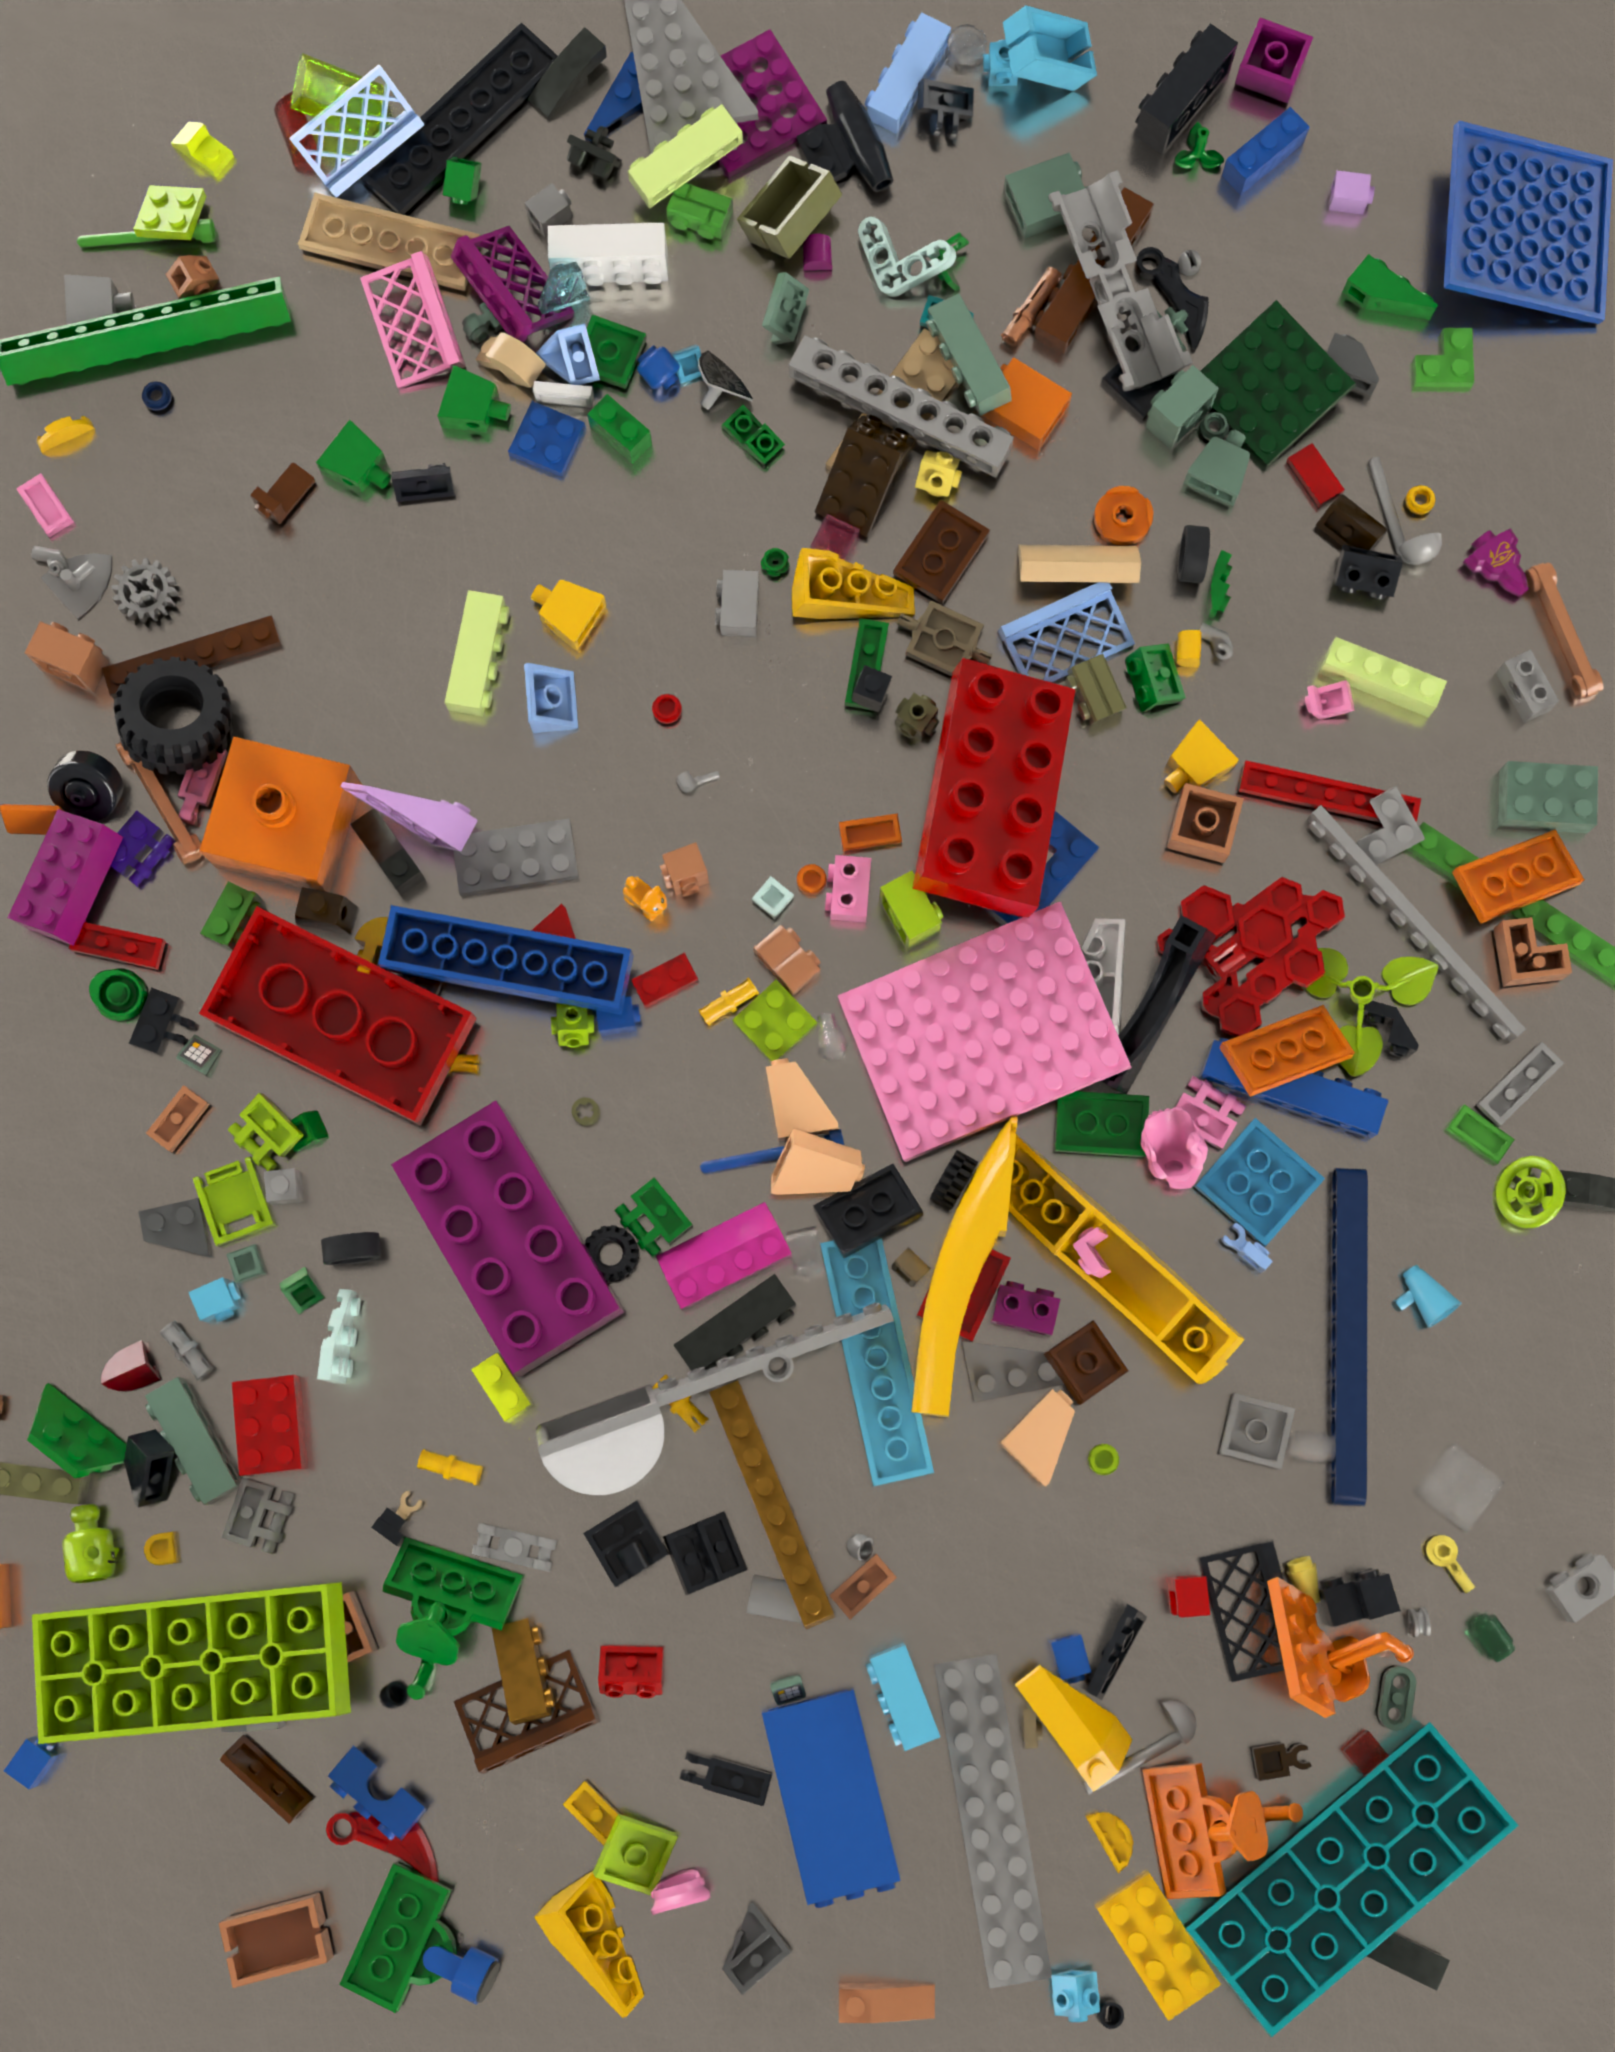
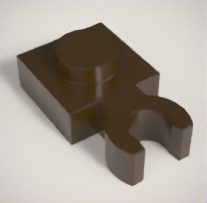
(1274, 1761)

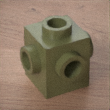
(917, 726)

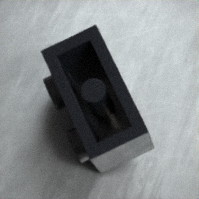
(1368, 572)

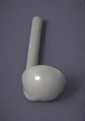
(1416, 550)
(1185, 1726)

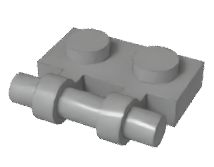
(248, 1512)

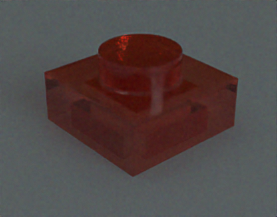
(1365, 1753)

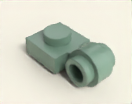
(477, 326)

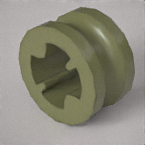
(585, 1102)

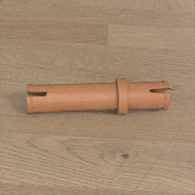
(1025, 315)

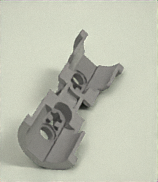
(1105, 213)

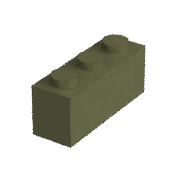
(42, 1483)

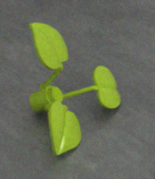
(1409, 983)

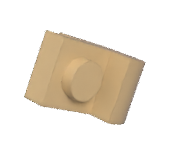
(512, 358)

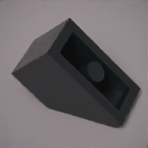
(148, 1466)

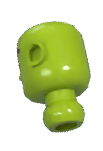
(88, 1550)

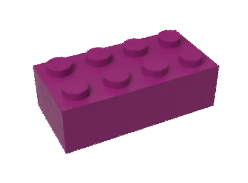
(65, 877)

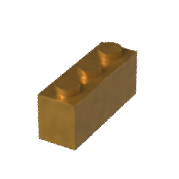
(523, 1671)

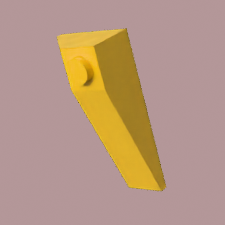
(842, 590)
(1083, 1730)
(587, 1936)

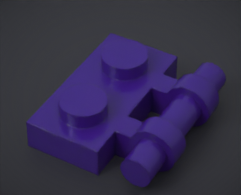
(137, 836)

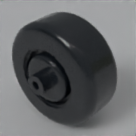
(85, 785)

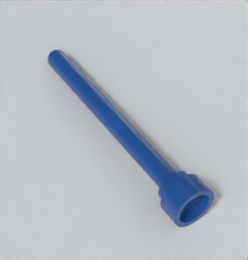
(756, 1157)

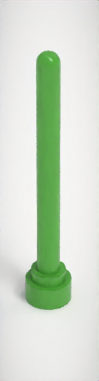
(203, 231)

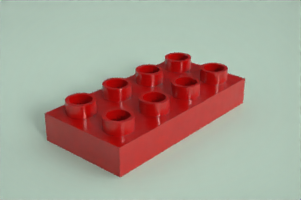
(994, 789)
(340, 1023)

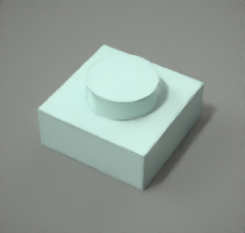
(772, 897)

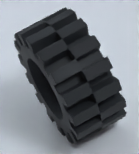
(954, 1179)
(625, 1240)

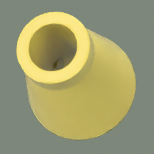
(1304, 1576)

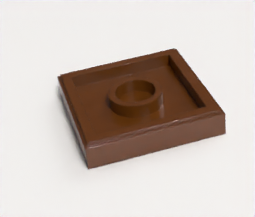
(1086, 1362)

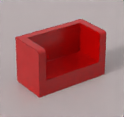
(1188, 1596)

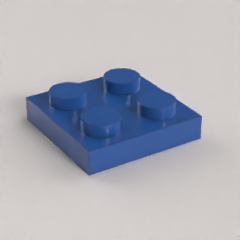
(546, 438)

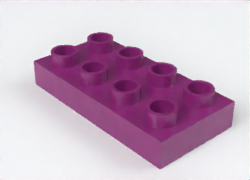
(507, 1239)

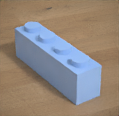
(911, 63)

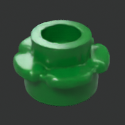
(772, 555)

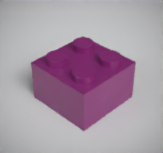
(1273, 60)

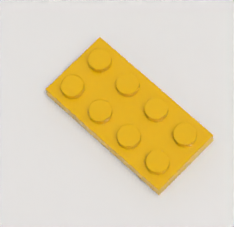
(1158, 1946)

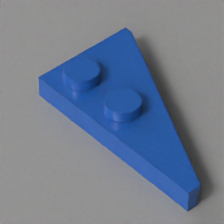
(621, 99)

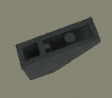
(387, 851)
(1588, 1191)

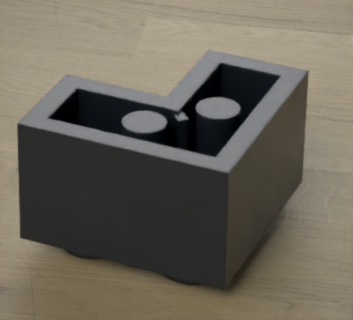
(1364, 1597)

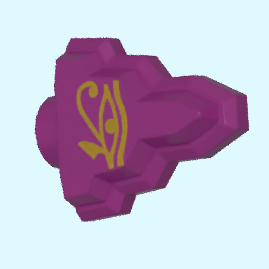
(1499, 561)

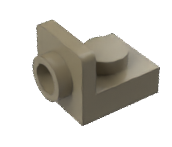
(1031, 1729)

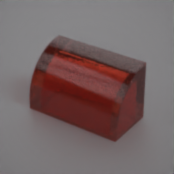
(290, 122)

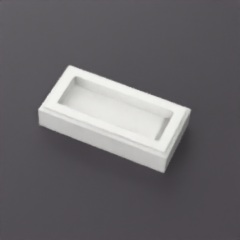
(563, 394)

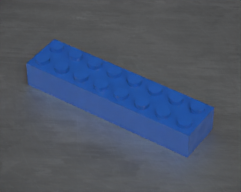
(506, 959)

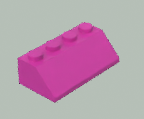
(723, 1256)

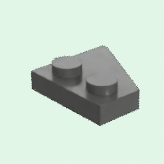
(177, 1227)
(755, 1951)

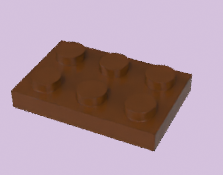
(941, 551)

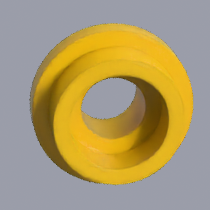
(1423, 492)

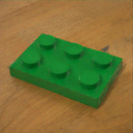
(1101, 1123)

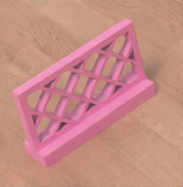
(434, 308)

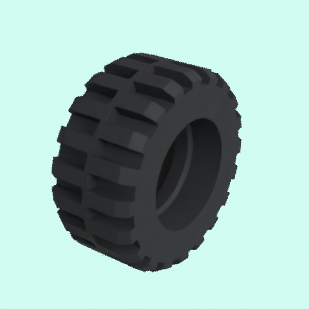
(173, 683)

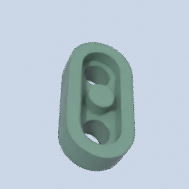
(1399, 1698)

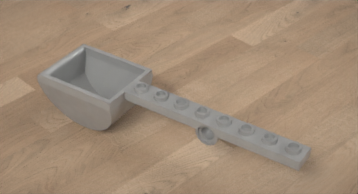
(622, 1437)

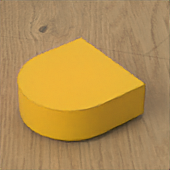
(162, 1549)

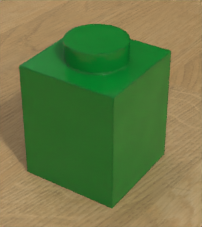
(461, 180)

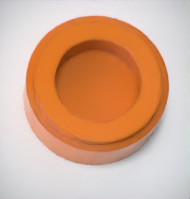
(811, 879)

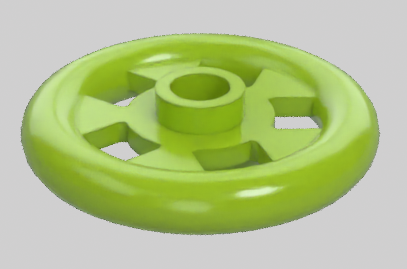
(1551, 1204)

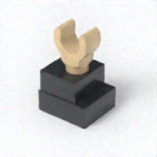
(392, 1523)

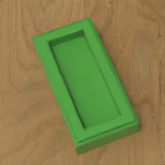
(1480, 1134)

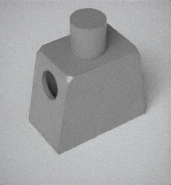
(93, 297)

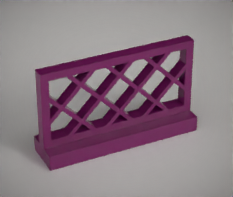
(494, 289)

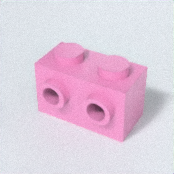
(850, 888)

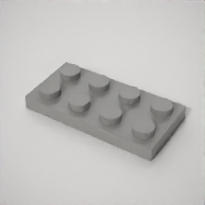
(516, 857)

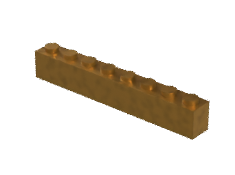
(772, 1505)

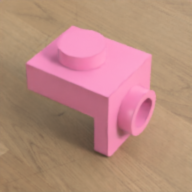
(1329, 700)
(1090, 1259)

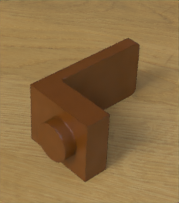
(283, 494)

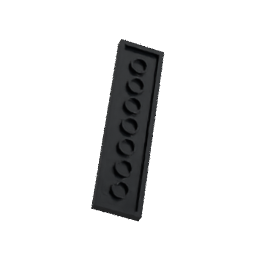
(462, 118)

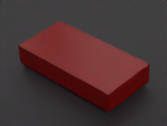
(1315, 475)

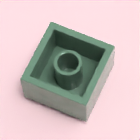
(1181, 406)

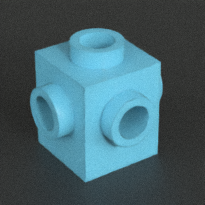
(998, 65)
(1075, 1994)

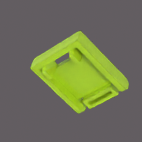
(232, 1197)

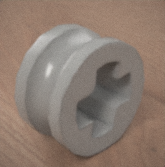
(1419, 1622)

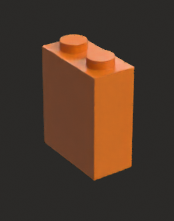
(1034, 406)

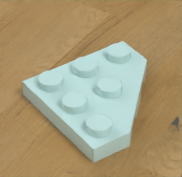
(335, 1350)

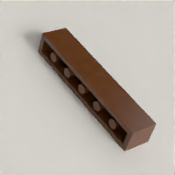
(1076, 298)

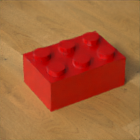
(269, 1425)

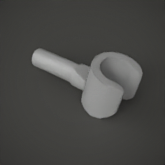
(688, 783)

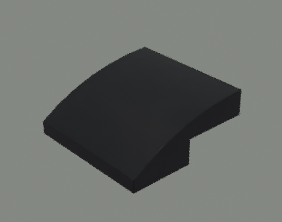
(705, 1553)

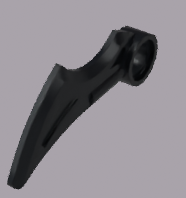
(1170, 282)

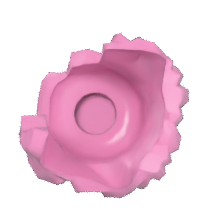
(1174, 1147)

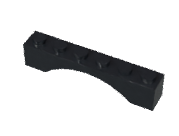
(1177, 966)

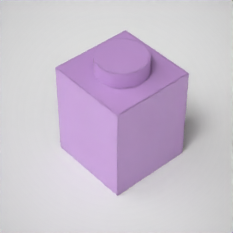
(1351, 192)

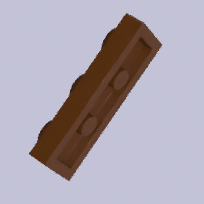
(266, 1779)

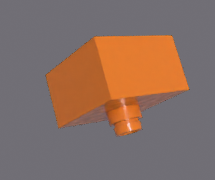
(280, 816)

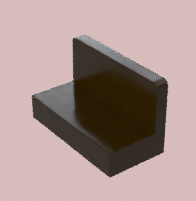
(1351, 524)

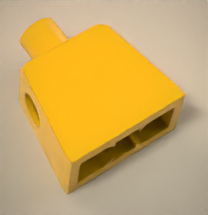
(569, 610)
(1199, 759)

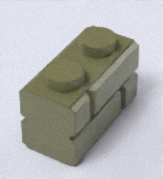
(1095, 689)

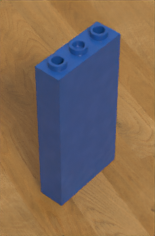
(831, 1798)

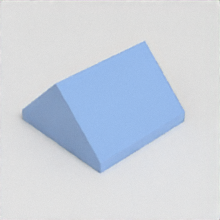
(550, 698)

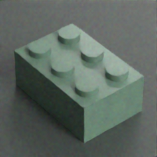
(1548, 797)

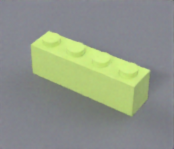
(685, 155)
(476, 653)
(1383, 677)

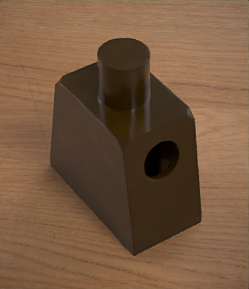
(323, 911)

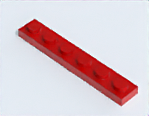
(1314, 791)

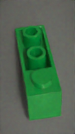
(1382, 290)

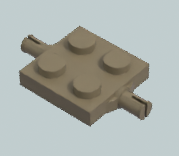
(943, 638)

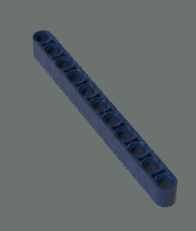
(1349, 1336)

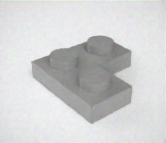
(1398, 830)

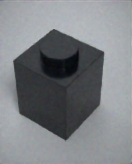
(871, 688)

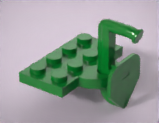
(449, 1589)

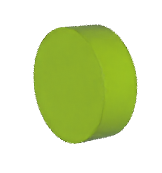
(1103, 1459)

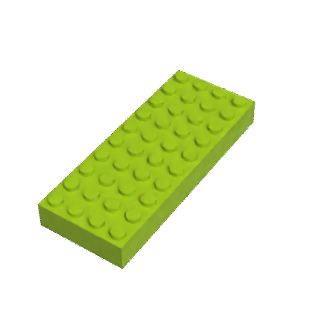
(191, 1663)

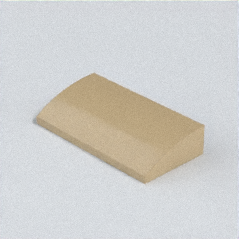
(1079, 563)

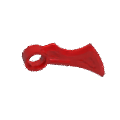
(412, 1849)

